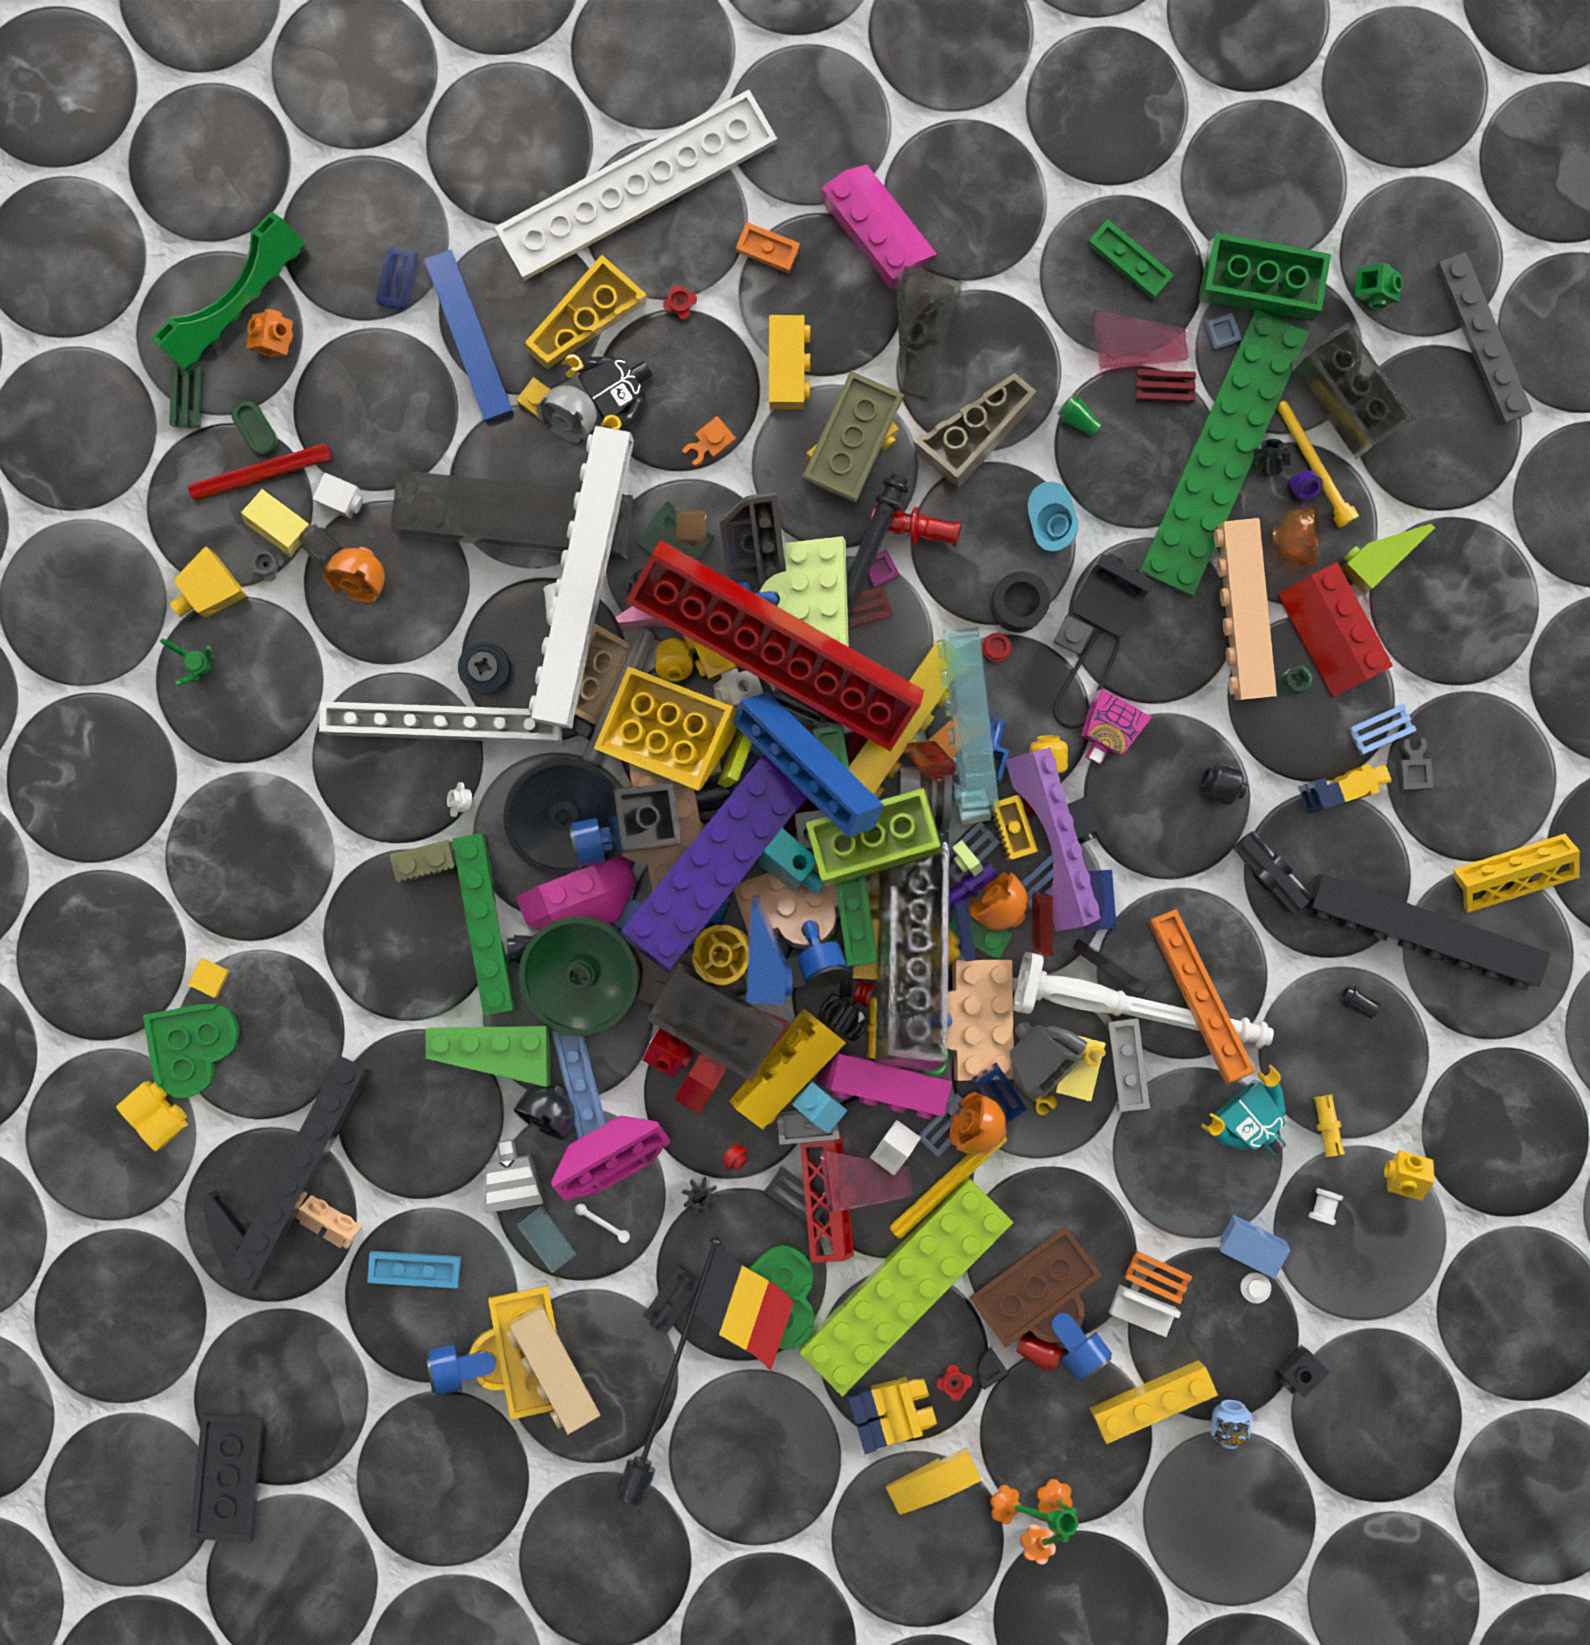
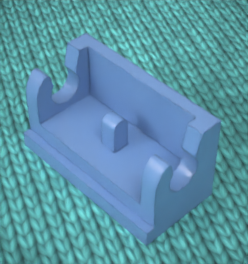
(1254, 1246)

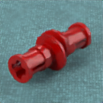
(923, 527)

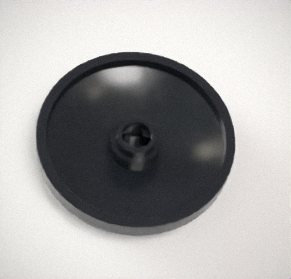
(548, 802)

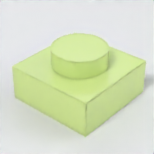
(966, 860)

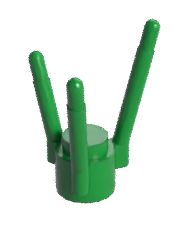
(194, 662)

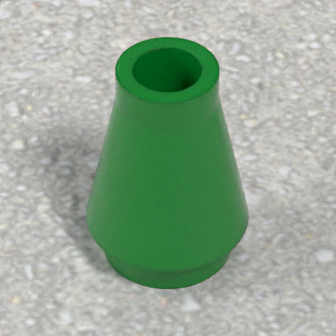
(1078, 415)

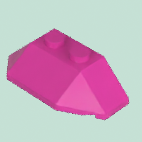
(592, 891)
(608, 1156)

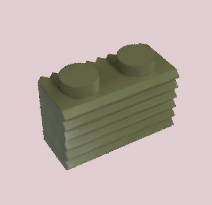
(424, 861)

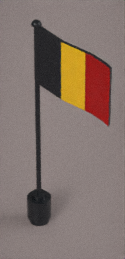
(735, 1306)

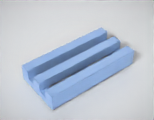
(1404, 719)

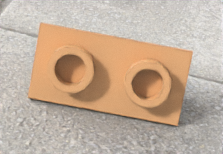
(318, 1214)

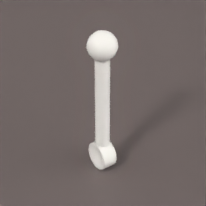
(623, 1236)

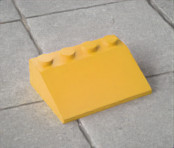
(667, 729)

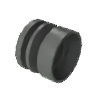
(939, 793)

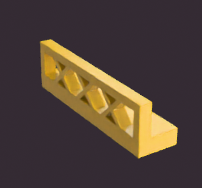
(1519, 867)

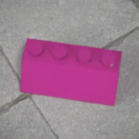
(876, 224)

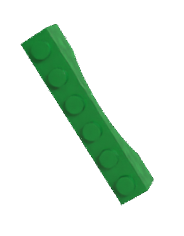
(270, 248)
(483, 925)

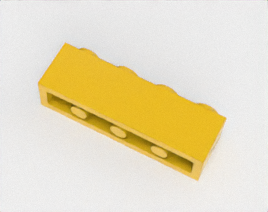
(1153, 1401)

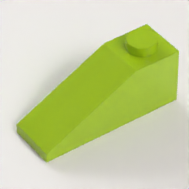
(1376, 559)

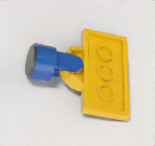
(493, 1357)

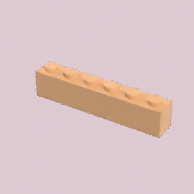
(1246, 609)

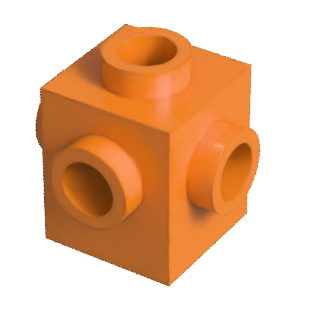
(269, 333)

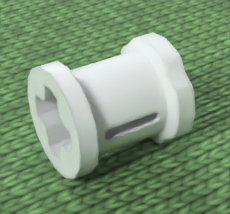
(1325, 1206)

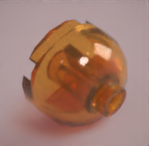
(1298, 536)

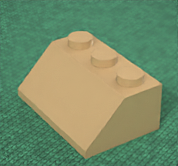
(601, 671)

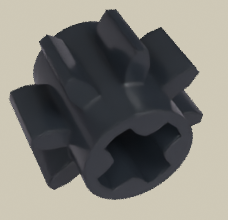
(1272, 457)
(698, 1203)

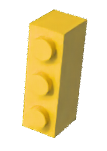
(788, 362)

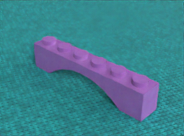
(1038, 782)

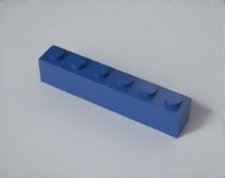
(808, 764)

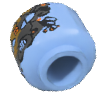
(1231, 1424)

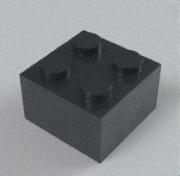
(643, 818)

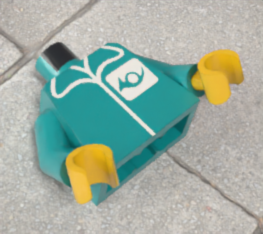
(1252, 1116)

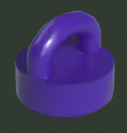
(1306, 485)

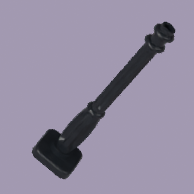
(887, 505)

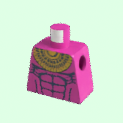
(1111, 726)

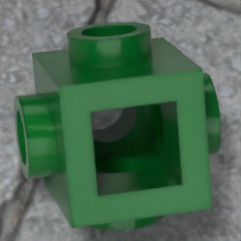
(1378, 285)

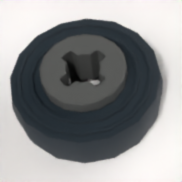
(494, 671)

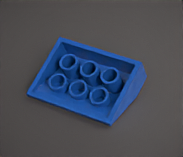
(767, 969)

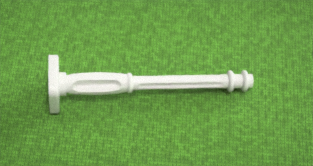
(1093, 997)

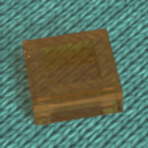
(691, 526)

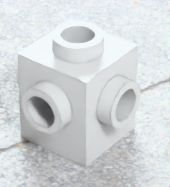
(736, 687)

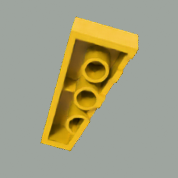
(586, 311)
(787, 1069)

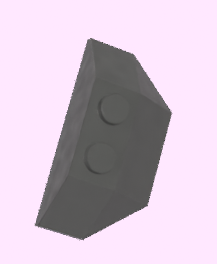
(753, 540)

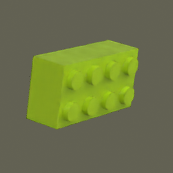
(900, 836)

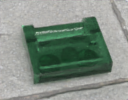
(656, 531)

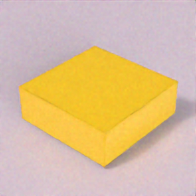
(208, 977)

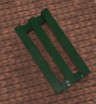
(176, 375)

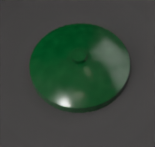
(579, 975)

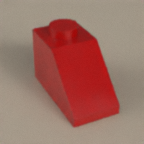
(700, 1083)

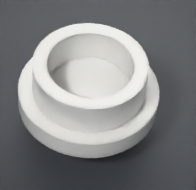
(1255, 1287)

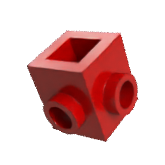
(667, 1053)

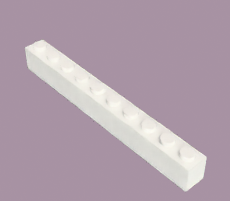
(582, 577)

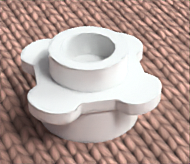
(459, 799)

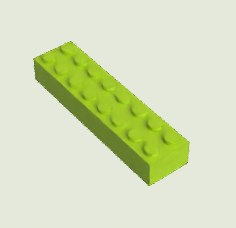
(904, 1286)

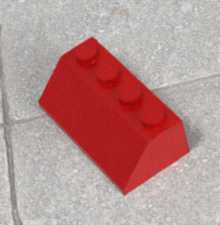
(1334, 629)

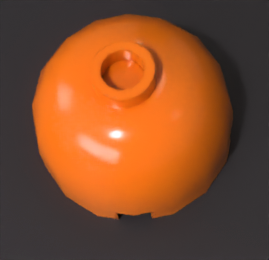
(356, 573)
(1002, 903)
(978, 1125)

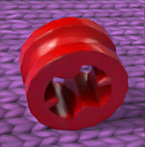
(862, 993)

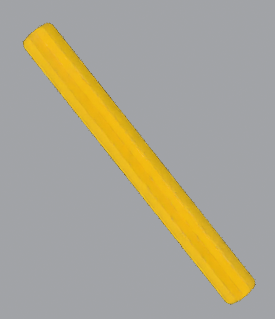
(939, 1192)

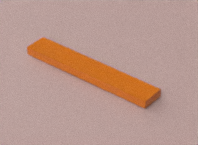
(1201, 997)

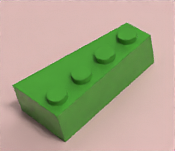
(497, 1050)

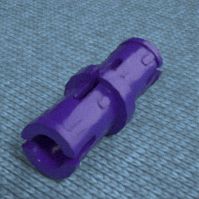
(970, 885)

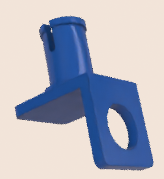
(999, 753)

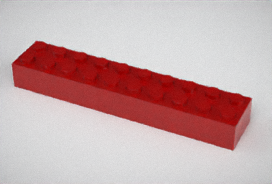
(775, 646)

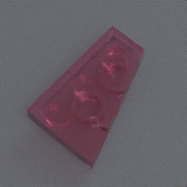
(1135, 341)
(861, 1182)

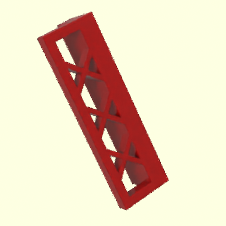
(839, 1221)

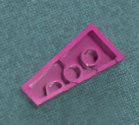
(885, 1084)

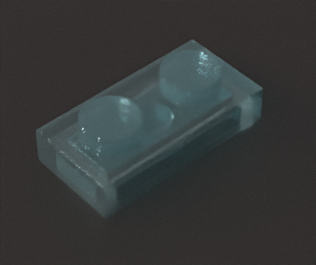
(546, 1239)

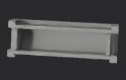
(1128, 1065)

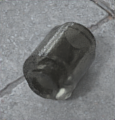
(319, 544)

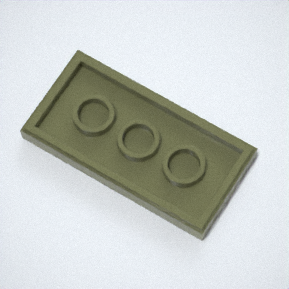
(853, 436)

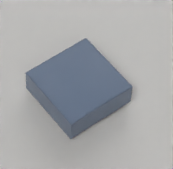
(1222, 331)

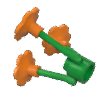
(1054, 1507)

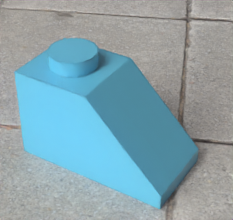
(818, 1106)

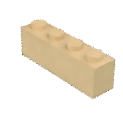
(553, 1369)

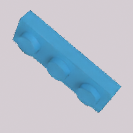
(414, 1269)

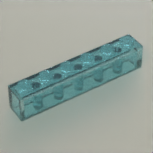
(970, 719)

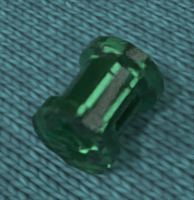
(1303, 674)

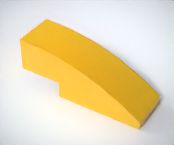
(934, 1481)

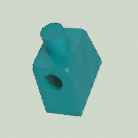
(783, 855)

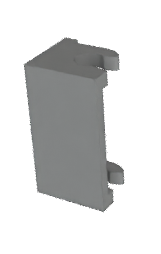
(797, 1128)

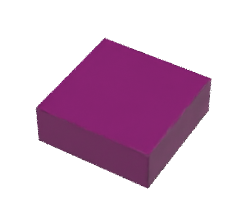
(882, 570)

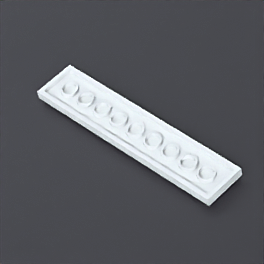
(636, 185)

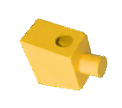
(206, 586)

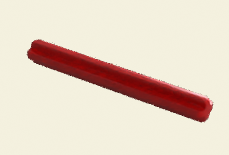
(259, 472)

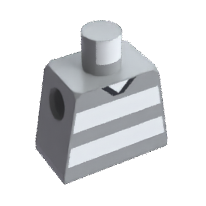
(511, 1180)

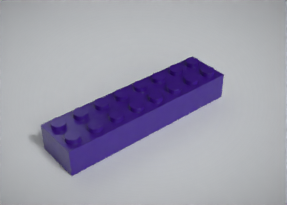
(713, 865)

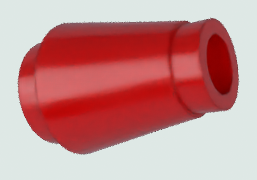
(1040, 1352)

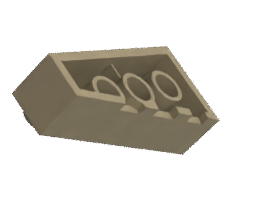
(971, 435)

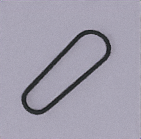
(1055, 711)

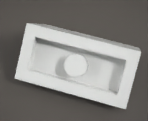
(1143, 1310)

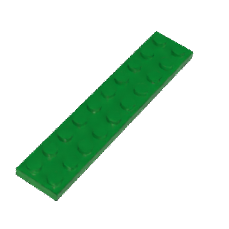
(1223, 452)

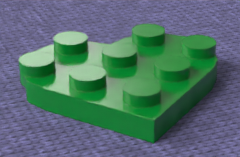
(187, 1044)
(794, 1275)

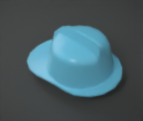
(1052, 516)

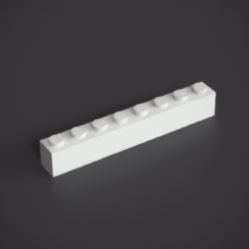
(435, 722)

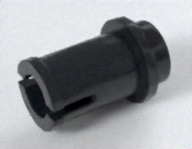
(1353, 997)

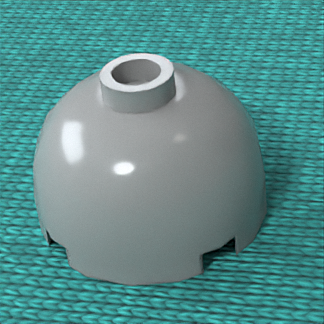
(569, 412)

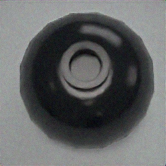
(548, 1110)

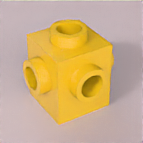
(1409, 1175)

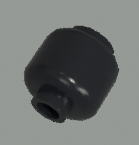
(1223, 783)

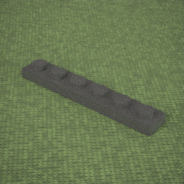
(1484, 338)

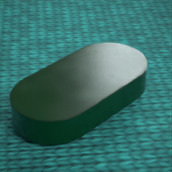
(255, 428)

